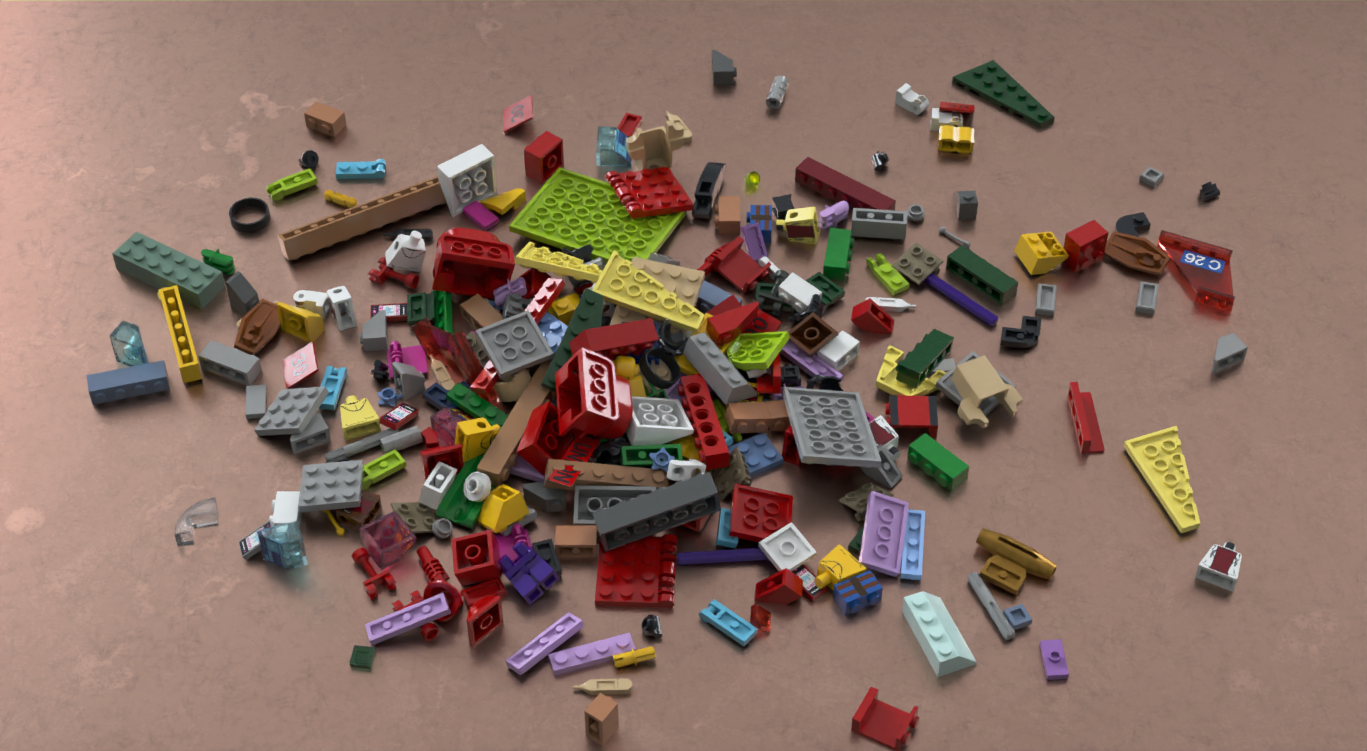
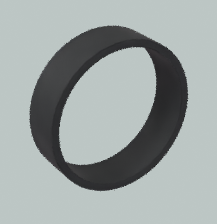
(249, 202)
(650, 376)

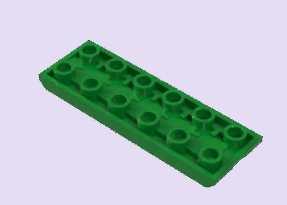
(455, 504)

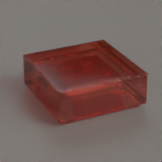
(760, 617)

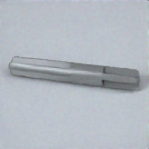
(358, 446)
(991, 605)

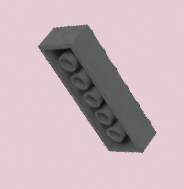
(657, 511)

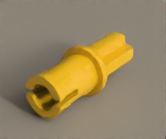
(634, 656)

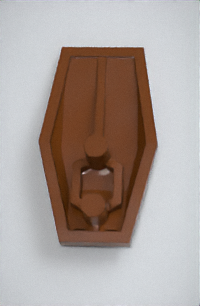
(1136, 253)
(257, 327)

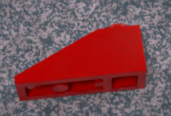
(728, 325)

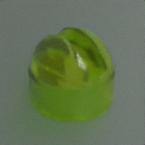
(752, 178)

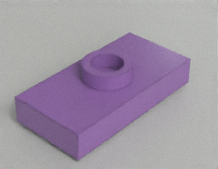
(754, 241)
(1054, 659)

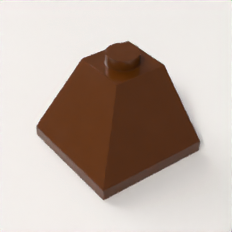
(812, 334)

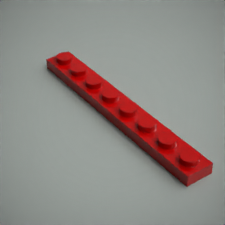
(537, 308)

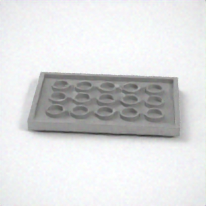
(831, 427)

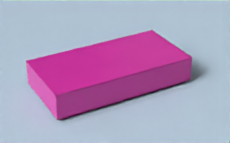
(480, 215)

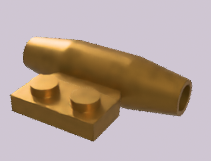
(1011, 561)

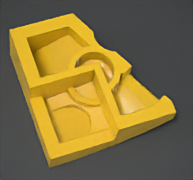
(505, 201)

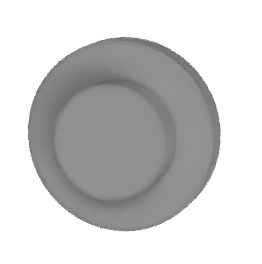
(915, 213)
(442, 528)

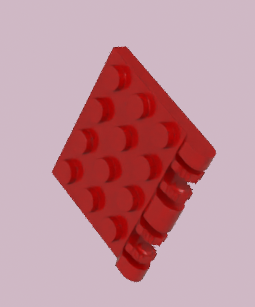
(649, 192)
(636, 572)

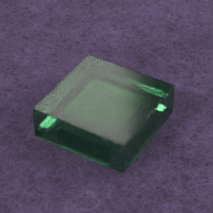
(362, 657)

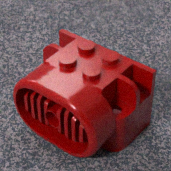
(471, 262)
(592, 398)

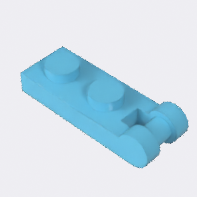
(361, 170)
(333, 381)
(728, 622)

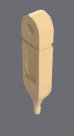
(675, 120)
(441, 374)
(606, 686)

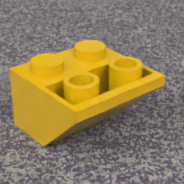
(1040, 252)
(502, 508)

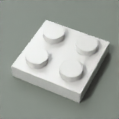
(787, 548)

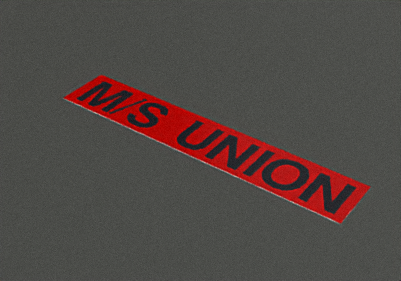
(579, 451)

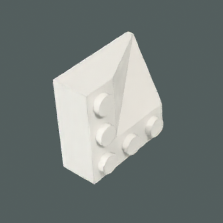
(468, 178)
(657, 421)

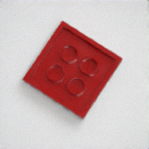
(758, 512)

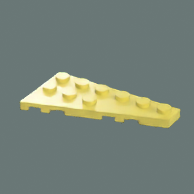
(556, 262)
(640, 292)
(1165, 470)

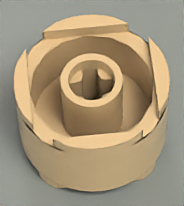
(512, 386)

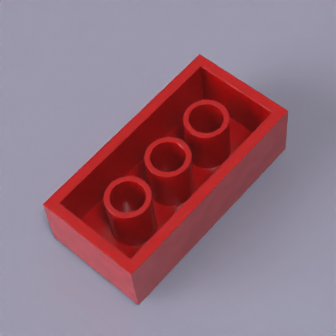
(617, 339)

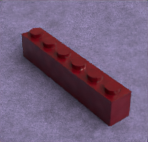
(840, 187)

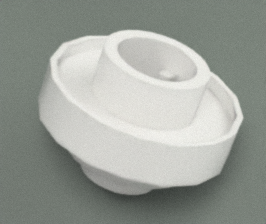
(477, 486)

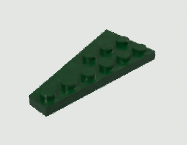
(1002, 90)
(586, 316)

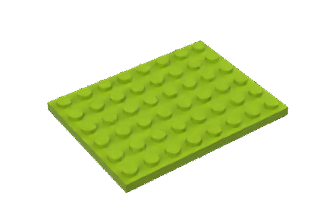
(586, 211)

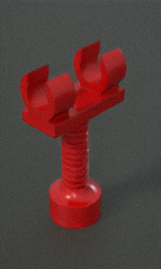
(411, 280)
(361, 557)
(429, 630)

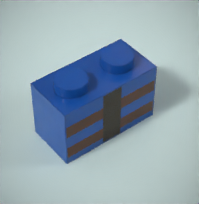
(763, 215)
(857, 592)

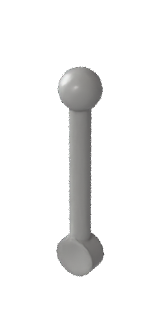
(942, 230)

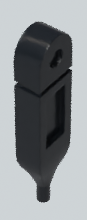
(427, 234)

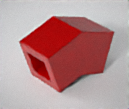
(430, 438)

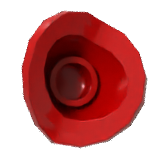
(452, 595)

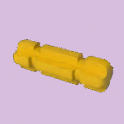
(340, 198)

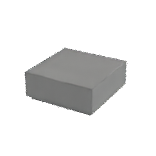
(1151, 177)

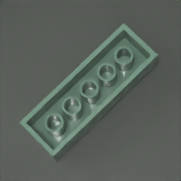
(167, 267)

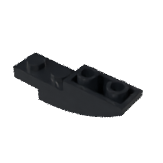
(707, 188)

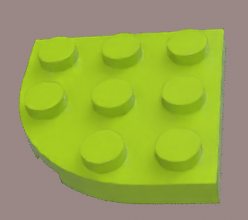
(756, 349)

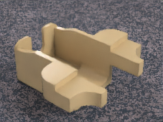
(655, 145)
(978, 381)

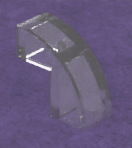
(197, 516)

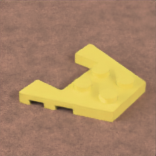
(887, 377)

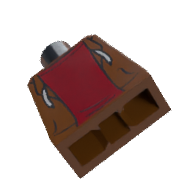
(360, 516)

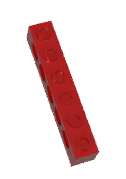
(704, 420)

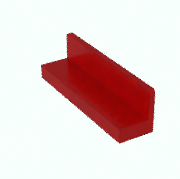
(770, 381)
(1085, 420)

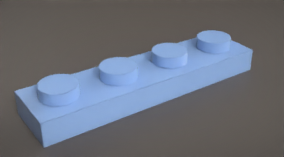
(913, 545)

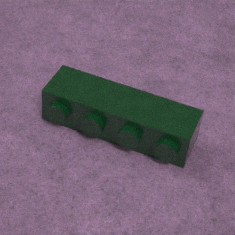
(981, 275)
(924, 358)

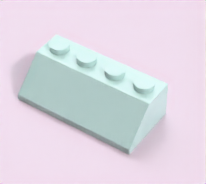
(937, 633)

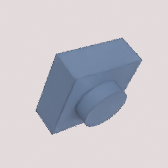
(1018, 616)

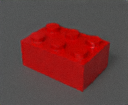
(542, 438)

